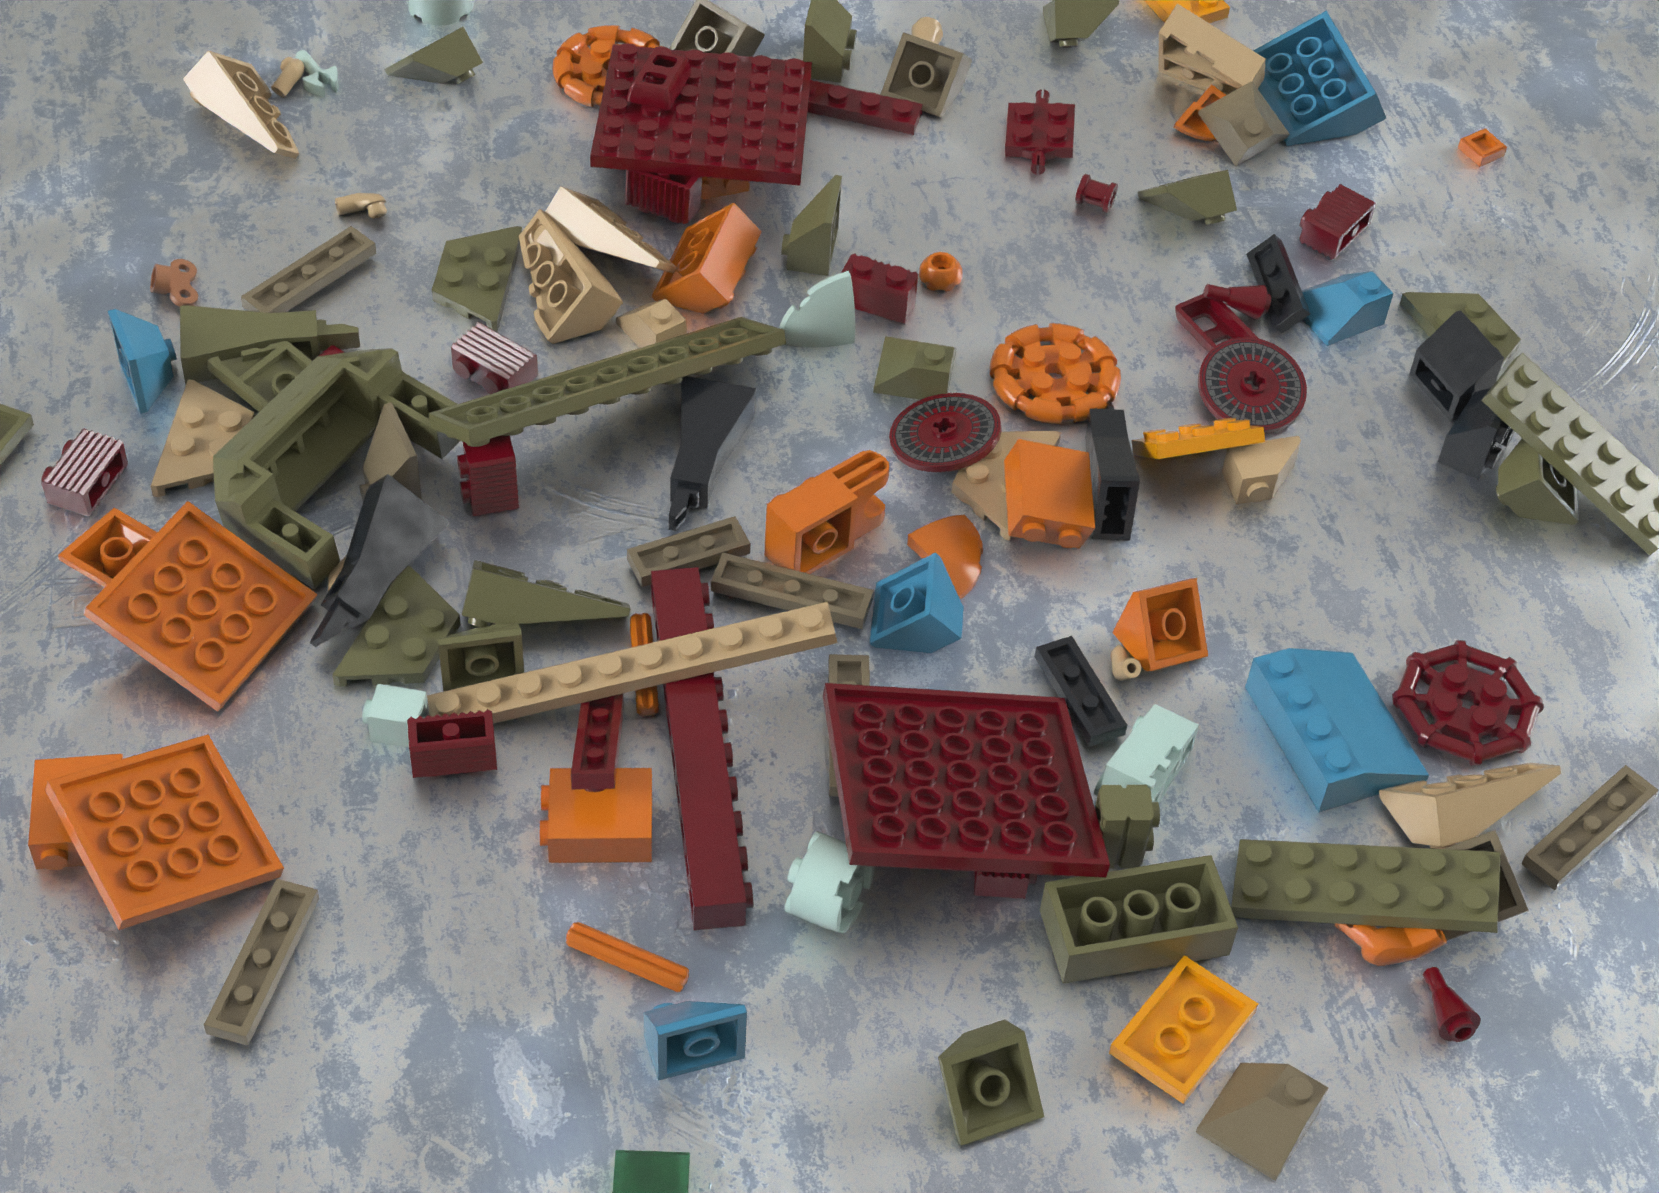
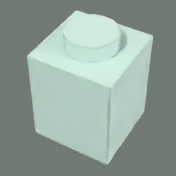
(389, 713)

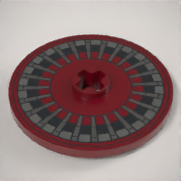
(1269, 367)
(945, 432)

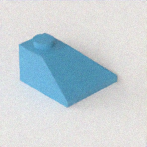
(1347, 306)
(142, 357)
(917, 609)
(694, 1036)

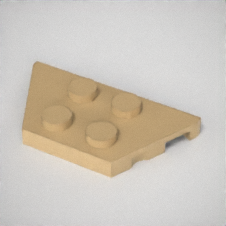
(198, 432)
(984, 482)

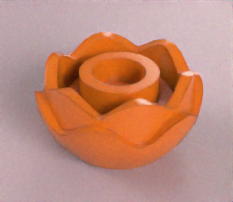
(940, 271)

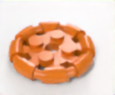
(584, 69)
(1054, 398)

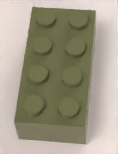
(1137, 919)

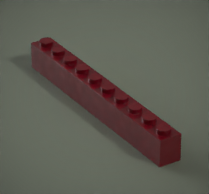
(701, 763)

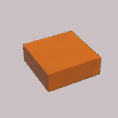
(1482, 147)

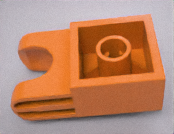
(826, 513)

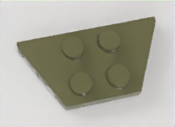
(478, 274)
(1433, 309)
(260, 371)
(400, 635)

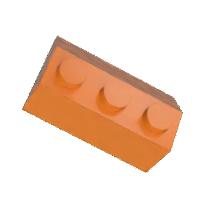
(709, 261)

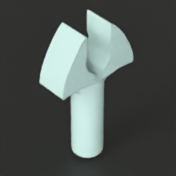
(317, 75)

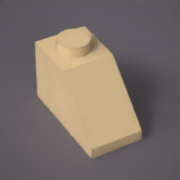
(652, 323)
(1259, 469)

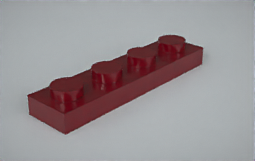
(864, 107)
(597, 744)

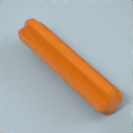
(642, 634)
(627, 956)

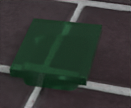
(651, 1172)

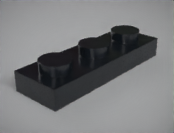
(1274, 270)
(1083, 692)

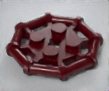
(1459, 728)

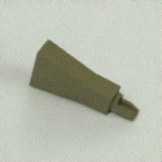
(227, 332)

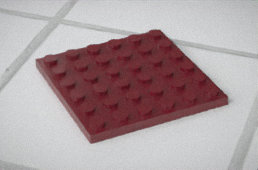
(729, 121)
(961, 782)

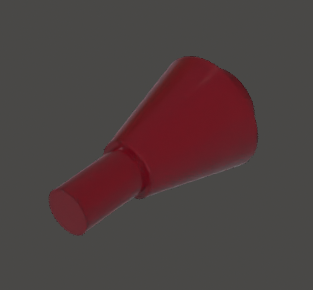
(1246, 299)
(1453, 1015)

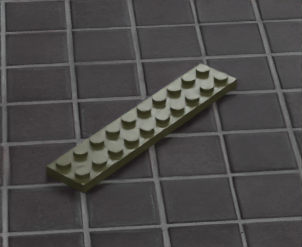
(605, 381)

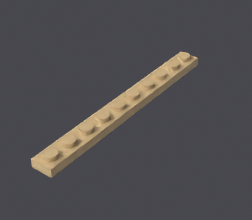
(642, 666)

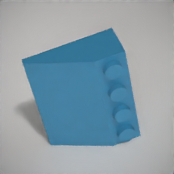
(1317, 84)
(1331, 725)

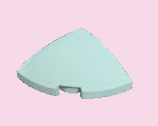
(824, 316)

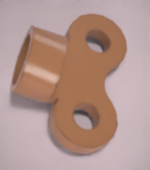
(173, 281)

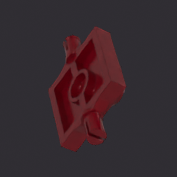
(1040, 131)

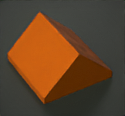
(107, 546)
(1163, 625)

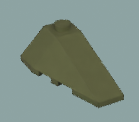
(507, 597)

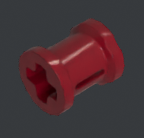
(1096, 193)

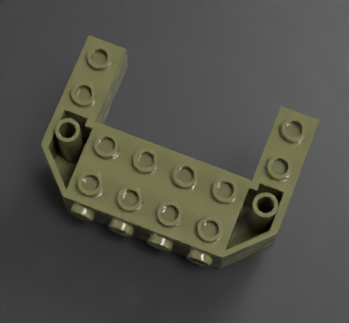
(303, 441)

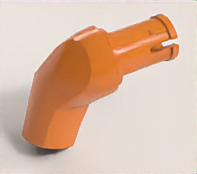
(1393, 944)

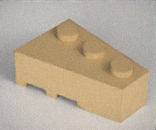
(1205, 55)

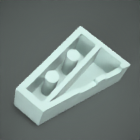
(1151, 752)

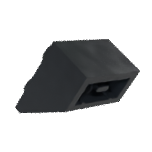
(1455, 364)
(1475, 438)

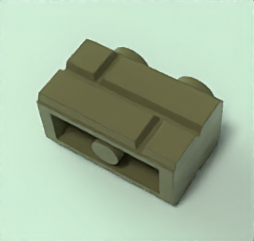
(1127, 823)

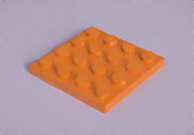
(201, 605)
(163, 830)

